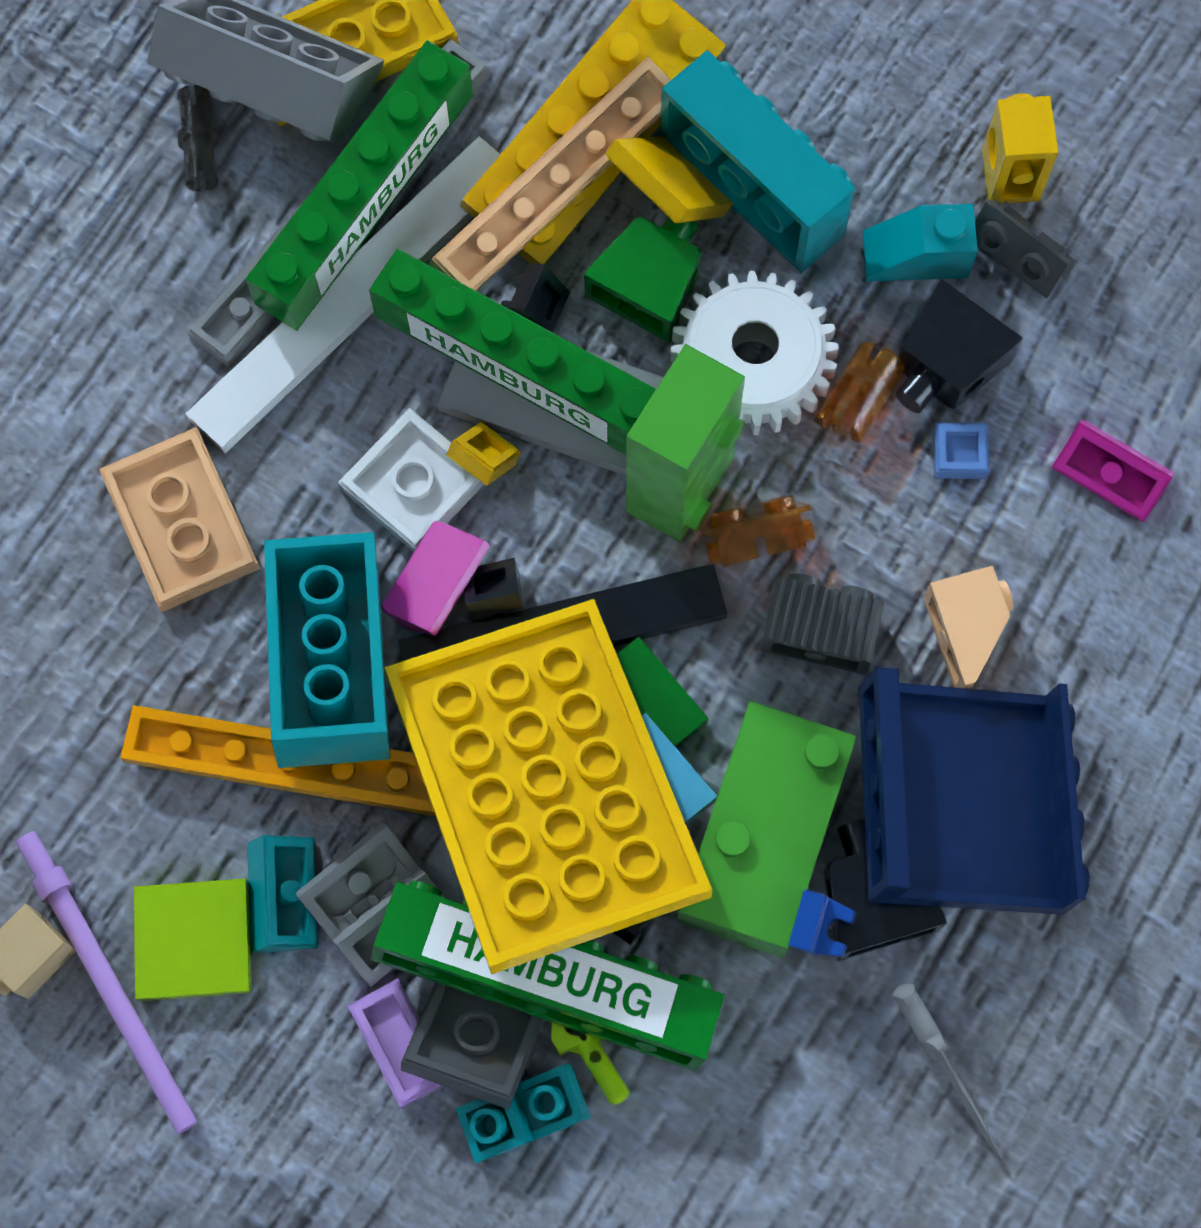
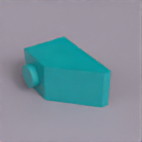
(922, 244)

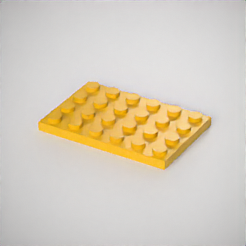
(546, 786)

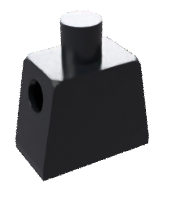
(953, 350)
(875, 923)

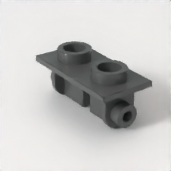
(1010, 241)

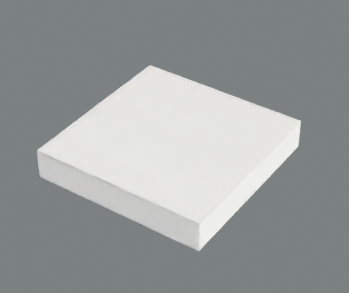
(409, 480)

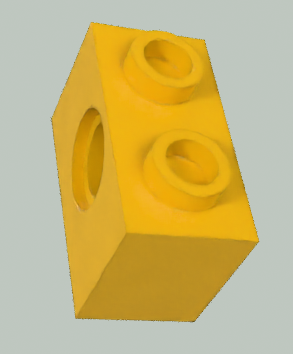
(1019, 148)

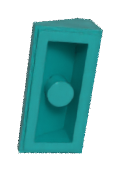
(275, 873)

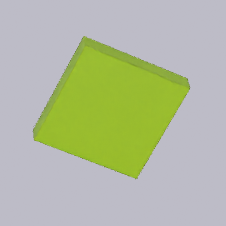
(192, 940)

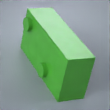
(683, 443)
(768, 827)

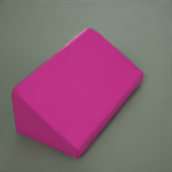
(1113, 470)
(434, 578)

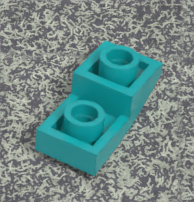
(538, 1110)

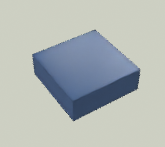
(960, 450)

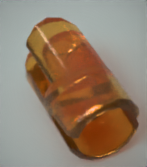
(860, 392)

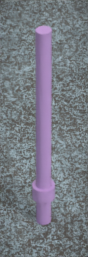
(54, 887)

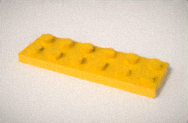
(641, 31)

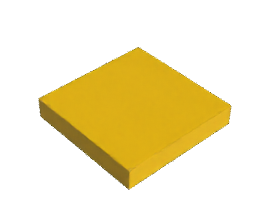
(668, 179)

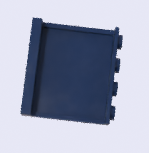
(970, 797)

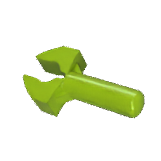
(595, 1059)

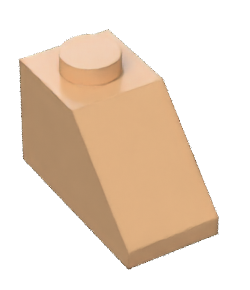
(968, 620)

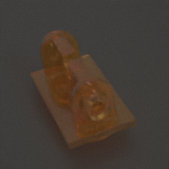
(736, 534)

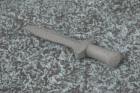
(934, 1046)

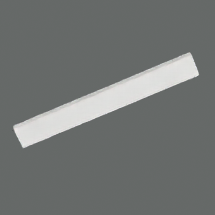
(291, 355)

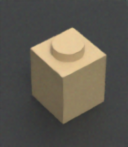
(30, 952)

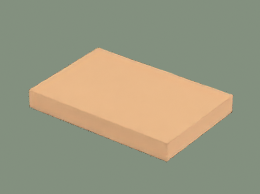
(179, 519)

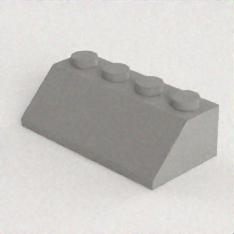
(264, 64)

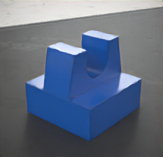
(812, 925)

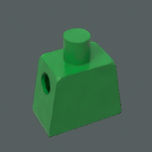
(647, 274)

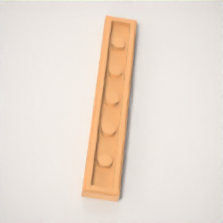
(553, 180)

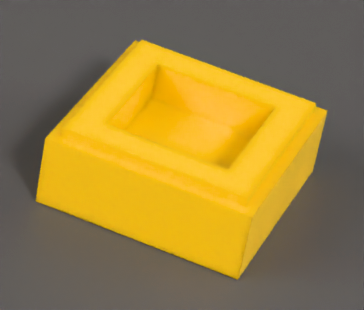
(483, 453)

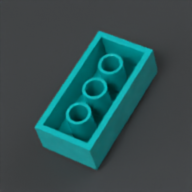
(757, 160)
(325, 650)

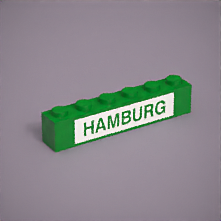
(360, 185)
(509, 349)
(573, 987)

